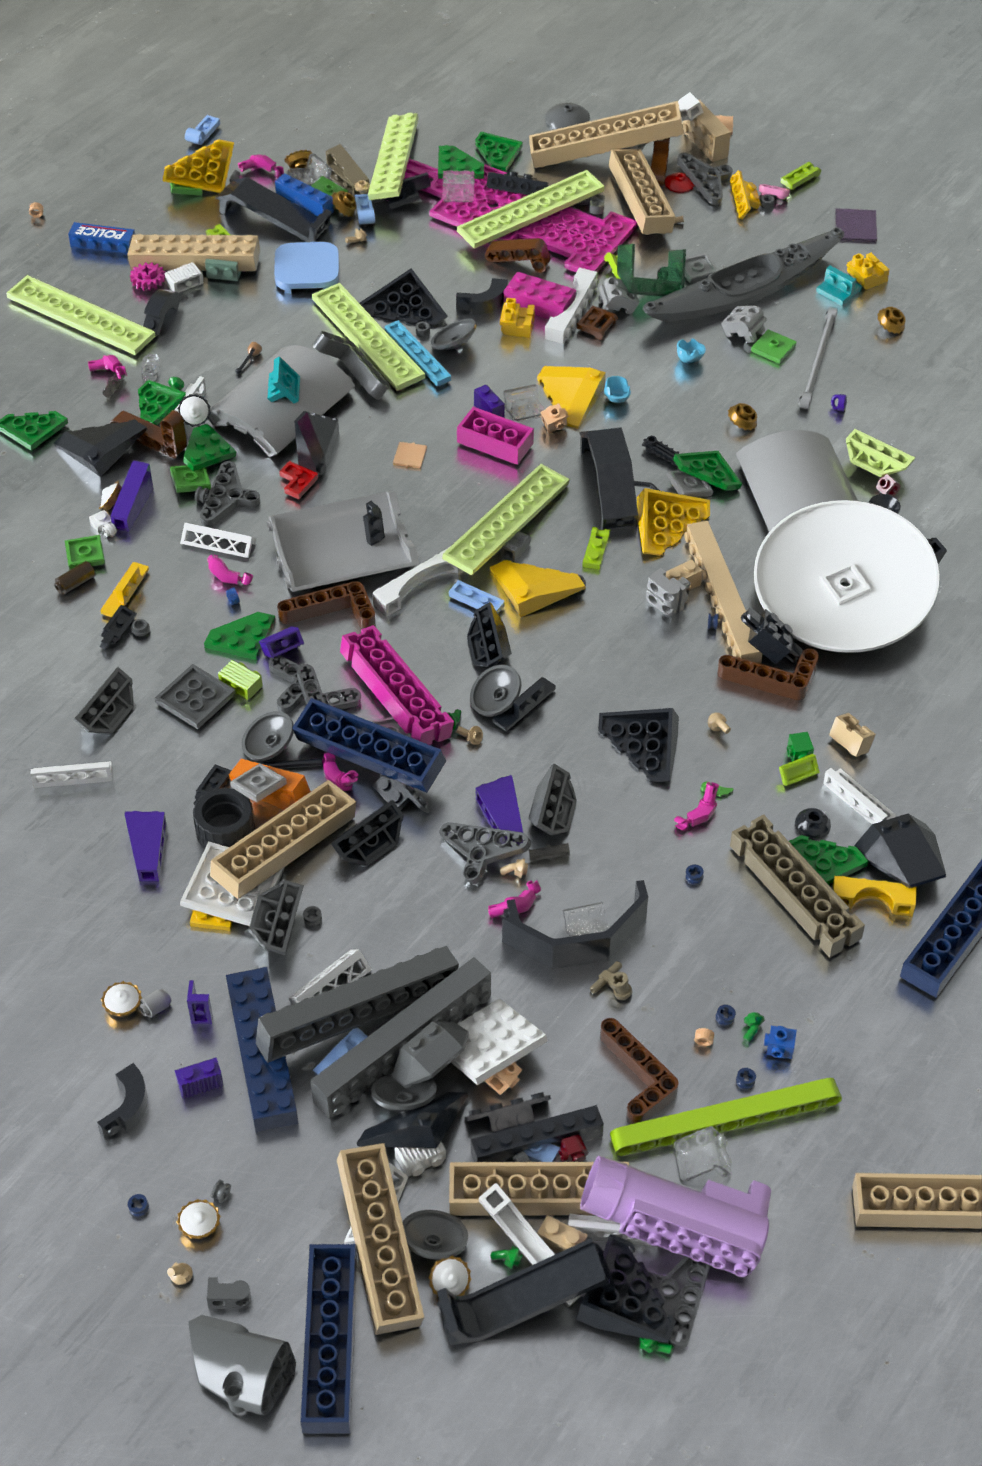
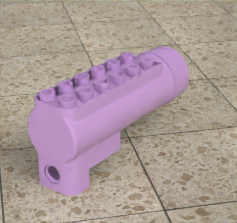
(707, 1226)

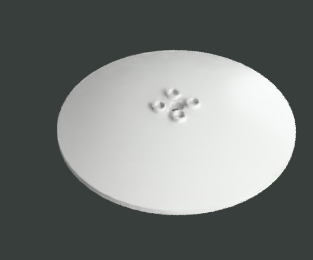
(852, 542)

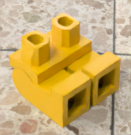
(868, 271)
(517, 320)

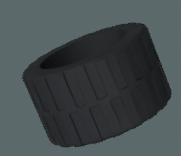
(222, 802)

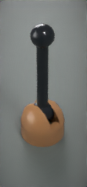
(254, 349)

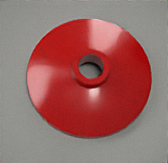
(678, 183)

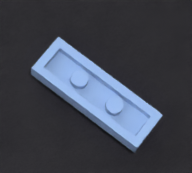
(474, 597)

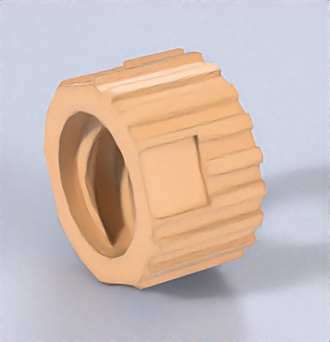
(36, 214)
(704, 1037)

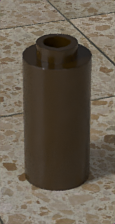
(74, 577)

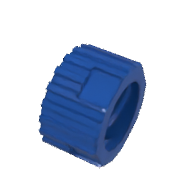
(232, 596)

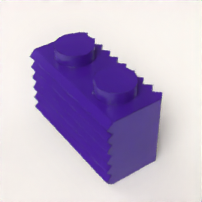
(488, 401)
(281, 642)
(199, 1078)

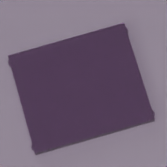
(857, 224)

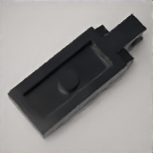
(373, 524)
(117, 626)
(216, 778)

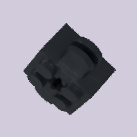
(771, 636)

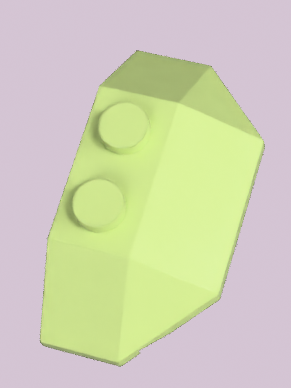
(876, 455)

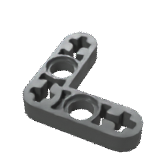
(596, 203)
(287, 695)
(325, 697)

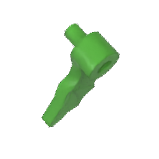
(722, 791)

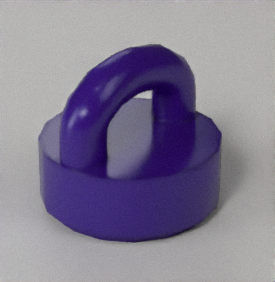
(842, 402)

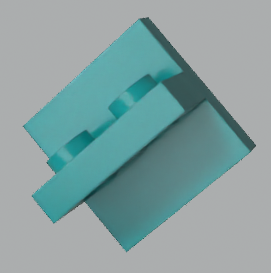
(838, 286)
(283, 382)

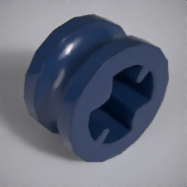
(712, 621)
(698, 878)
(720, 1016)
(740, 1079)
(141, 1199)

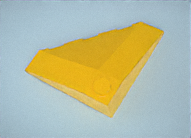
(204, 169)
(573, 389)
(665, 518)
(534, 587)

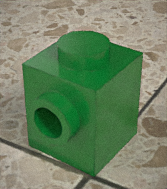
(799, 745)

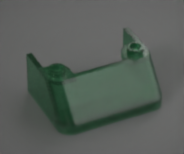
(668, 278)

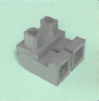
(615, 295)
(746, 322)
(667, 594)

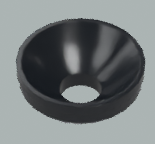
(886, 501)
(813, 829)

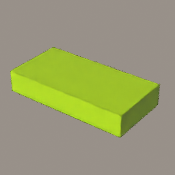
(799, 769)

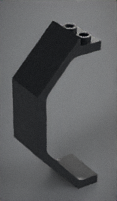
(613, 477)
(574, 949)

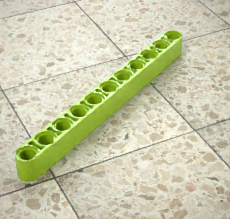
(726, 1116)

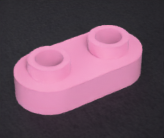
(780, 192)

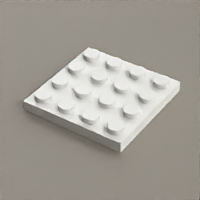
(211, 898)
(496, 1040)

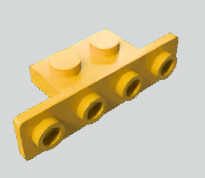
(744, 194)
(125, 588)

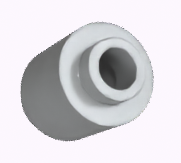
(154, 1002)

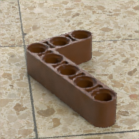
(167, 439)
(328, 601)
(771, 679)
(642, 1069)

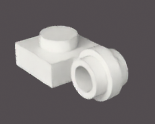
(102, 521)

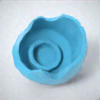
(690, 351)
(617, 389)

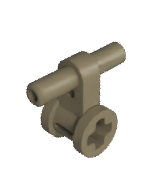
(615, 980)

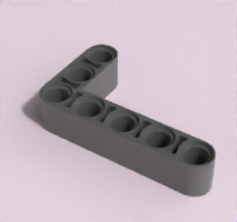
(354, 361)

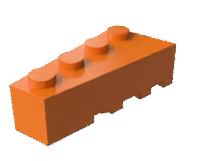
(286, 795)

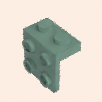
(222, 269)

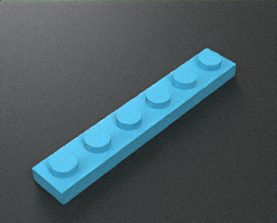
(418, 353)

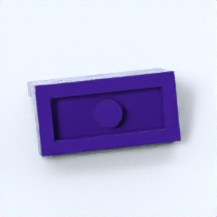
(199, 1006)

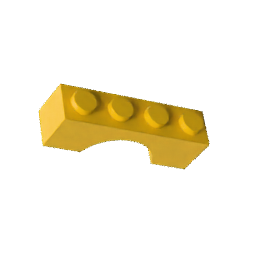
(896, 896)

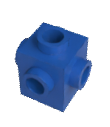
(780, 1042)

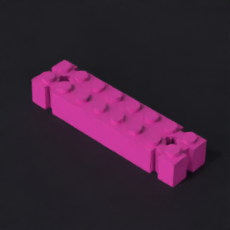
(396, 686)

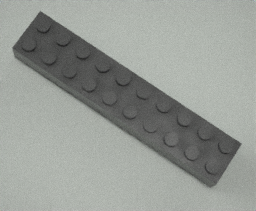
(352, 1004)
(377, 1054)

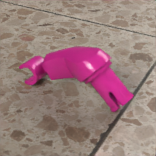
(261, 161)
(108, 362)
(225, 575)
(340, 779)
(704, 810)
(523, 901)

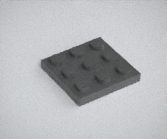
(195, 696)

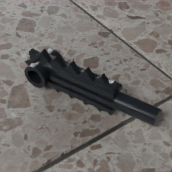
(653, 446)

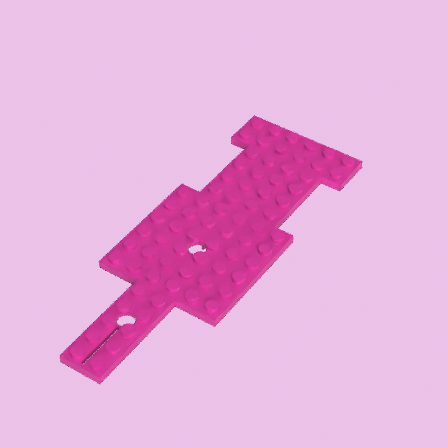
(566, 232)

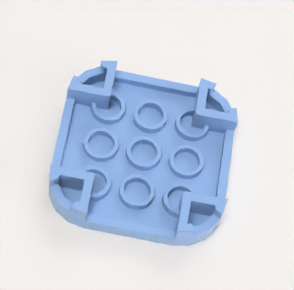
(306, 265)

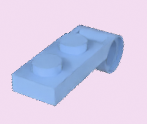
(203, 130)
(364, 209)
(352, 1039)

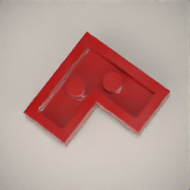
(300, 479)

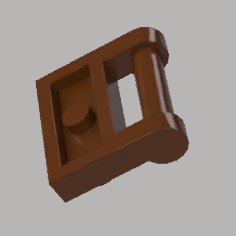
(593, 318)

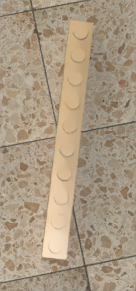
(721, 589)

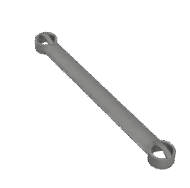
(807, 395)

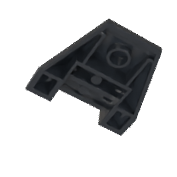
(903, 850)

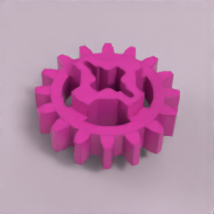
(147, 276)

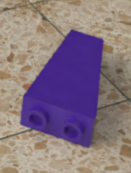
(133, 496)
(500, 805)
(147, 842)

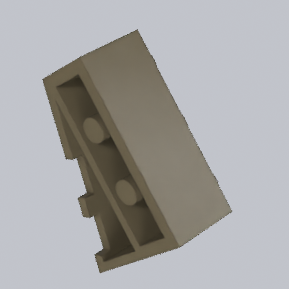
(344, 169)

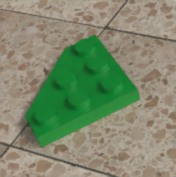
(498, 150)
(455, 159)
(157, 401)
(32, 428)
(206, 448)
(709, 467)
(241, 636)
(829, 858)

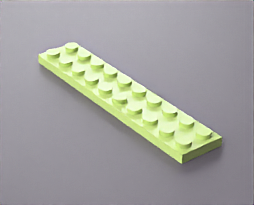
(393, 156)
(530, 209)
(81, 315)
(368, 336)
(505, 519)

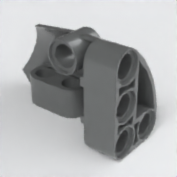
(239, 1364)

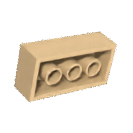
(708, 134)

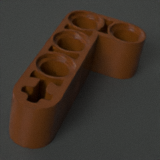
(660, 160)
(520, 250)

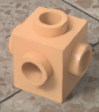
(554, 417)
(504, 1078)

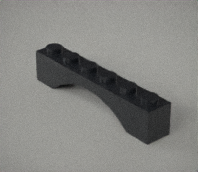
(509, 1142)

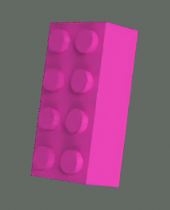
(548, 297)
(495, 435)

